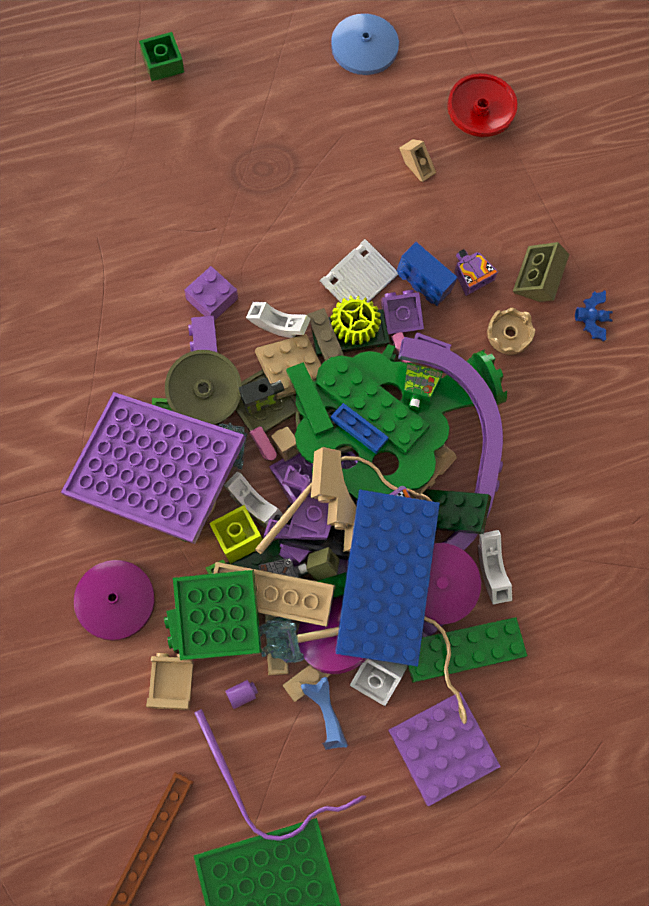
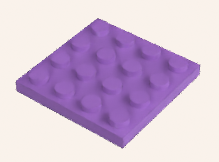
(443, 750)

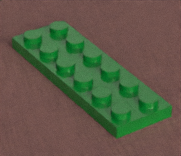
(374, 404)
(470, 649)

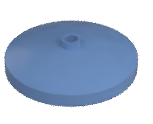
(365, 44)

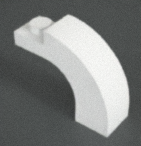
(256, 505)
(493, 569)

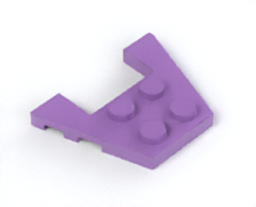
(310, 517)

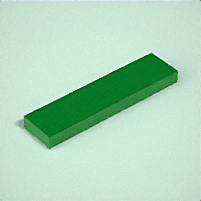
(309, 399)

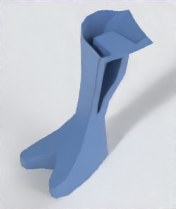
(321, 695)

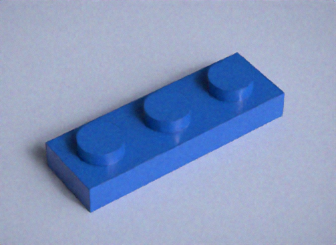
(359, 428)

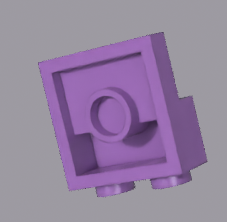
(402, 312)

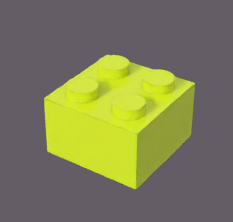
(236, 534)

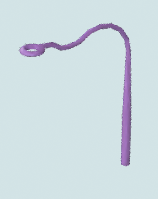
(226, 773)

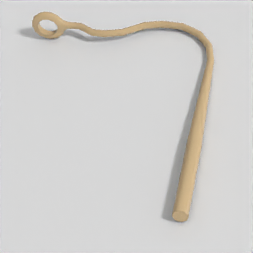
(293, 508)
(334, 632)

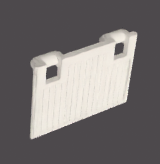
(360, 274)

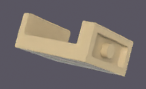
(170, 682)

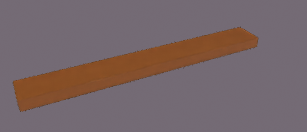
(151, 841)

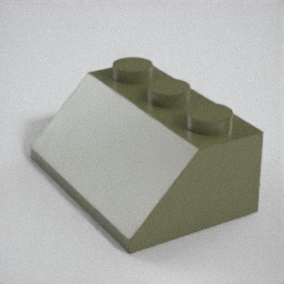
(541, 272)

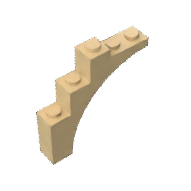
(330, 488)

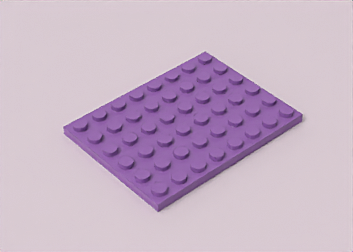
(154, 466)

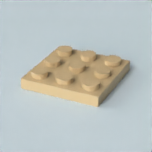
(284, 354)

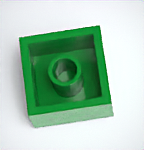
(161, 56)

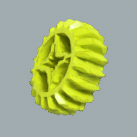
(367, 327)

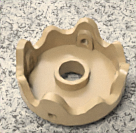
(518, 322)

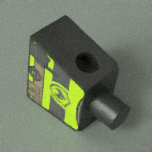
(259, 394)

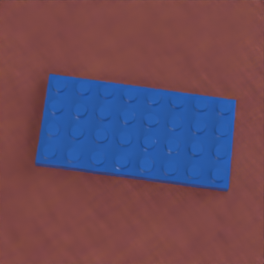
(387, 578)

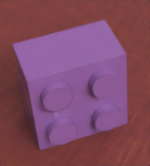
(211, 293)

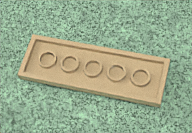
(288, 595)

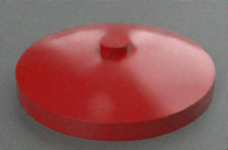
(482, 105)

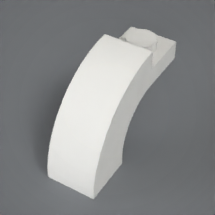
(277, 322)

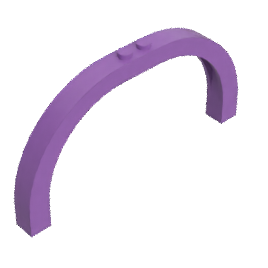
(487, 409)

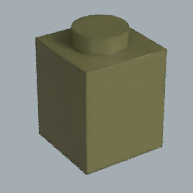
(322, 564)

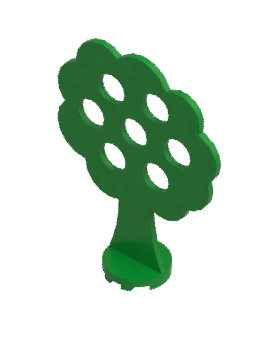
(419, 462)

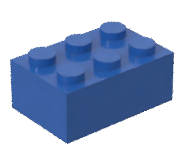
(426, 274)

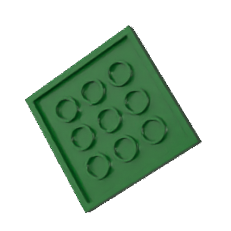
(217, 615)

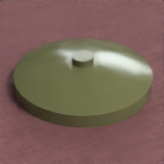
(203, 386)

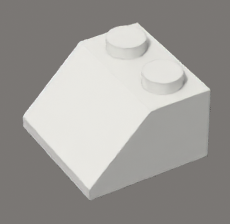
(378, 679)

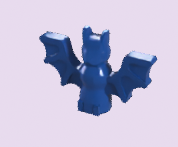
(590, 315)

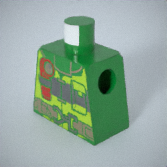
(420, 385)

